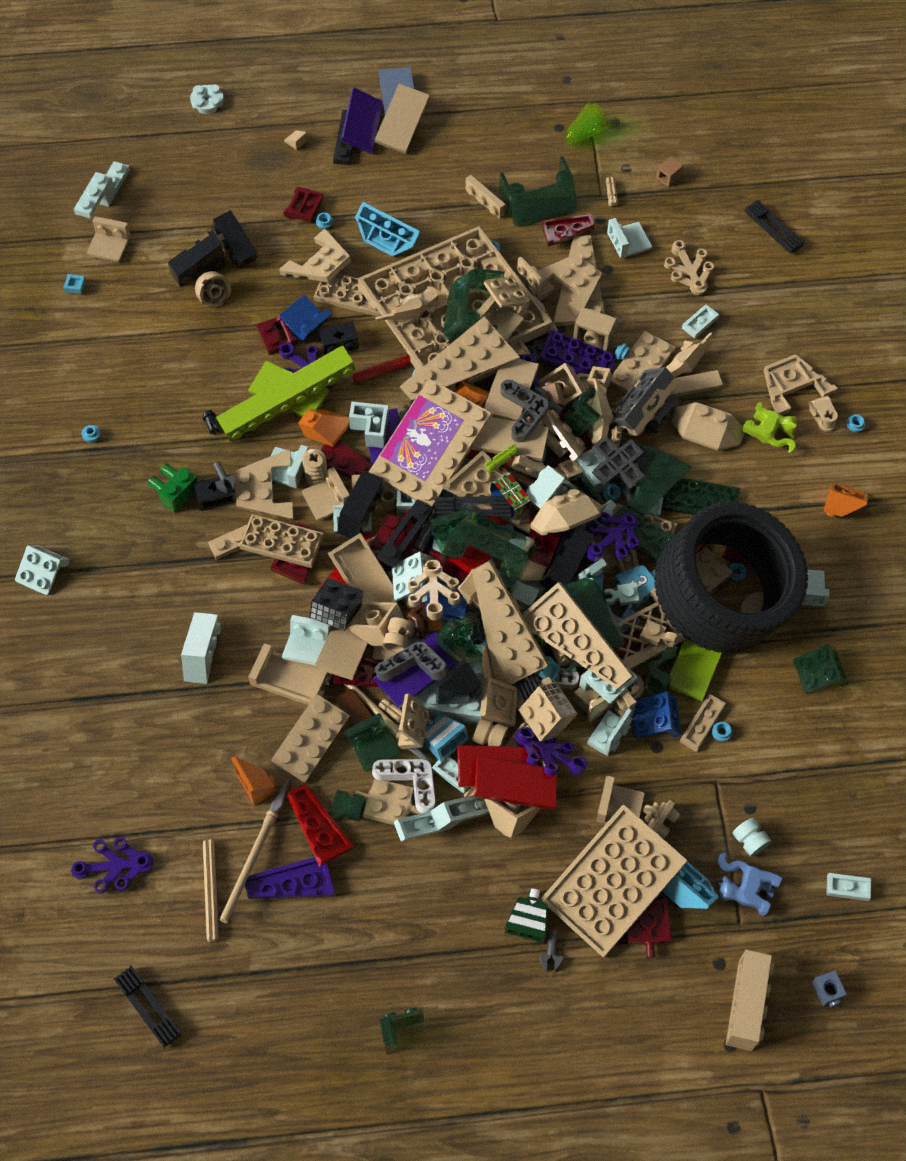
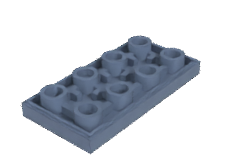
(389, 81)

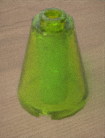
(586, 124)

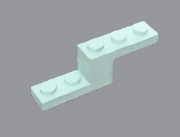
(101, 189)
(441, 818)

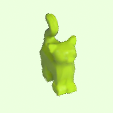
(770, 423)

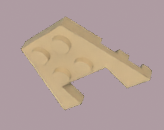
(323, 264)
(575, 275)
(792, 375)
(255, 486)

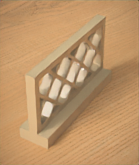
(652, 651)

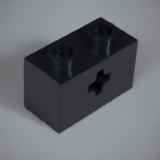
(338, 335)
(210, 496)

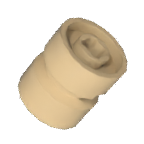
(398, 635)
(490, 734)

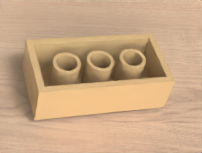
(749, 1000)

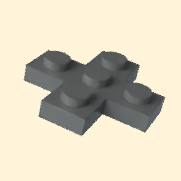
(617, 462)

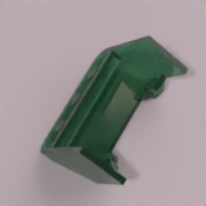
(540, 203)
(457, 316)
(593, 603)

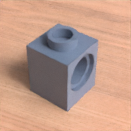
(832, 980)

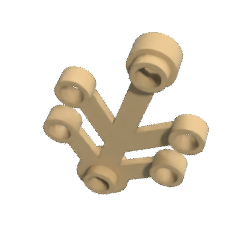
(697, 284)
(433, 570)

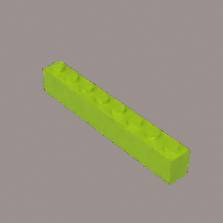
(286, 393)

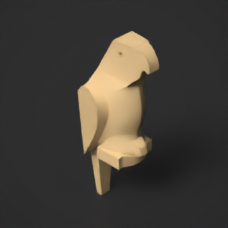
(411, 306)
(688, 357)
(601, 406)

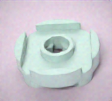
(207, 91)

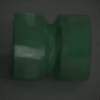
(348, 805)

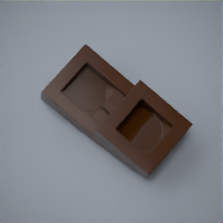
(352, 706)

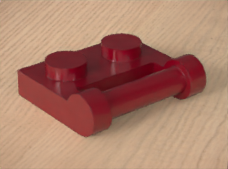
(308, 206)
(271, 336)

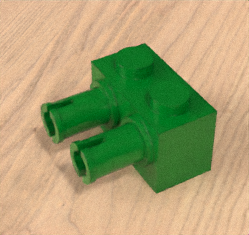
(177, 489)

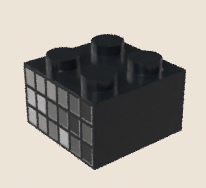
(336, 604)

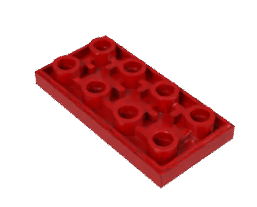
(468, 754)
(514, 783)

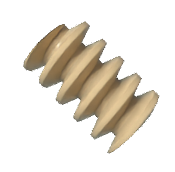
(314, 466)

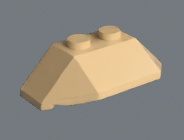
(707, 426)
(566, 512)

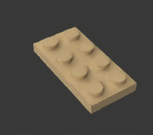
(646, 354)
(310, 738)

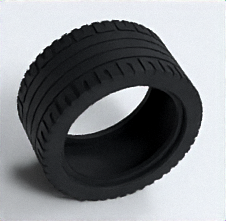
(764, 544)

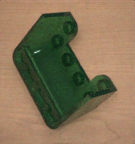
(495, 541)

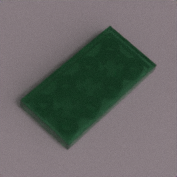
(693, 496)

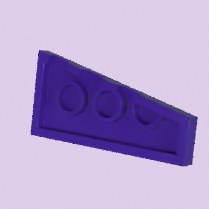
(291, 881)

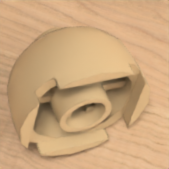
(212, 289)

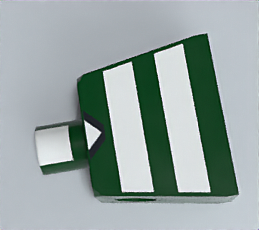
(528, 917)

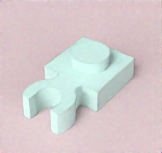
(625, 594)

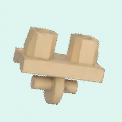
(657, 817)

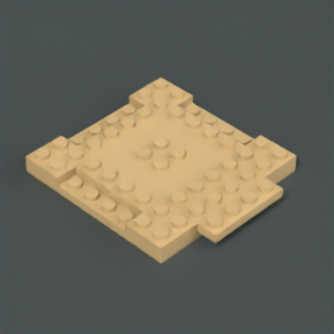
(438, 268)

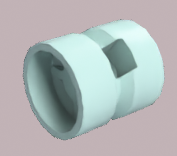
(750, 835)

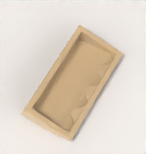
(362, 570)

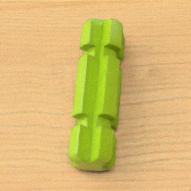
(501, 458)

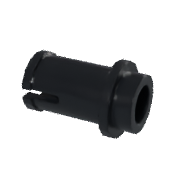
(210, 419)
(478, 636)

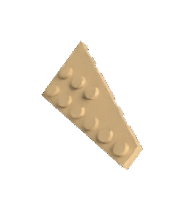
(582, 247)
(467, 357)
(476, 481)
(569, 630)
(509, 639)

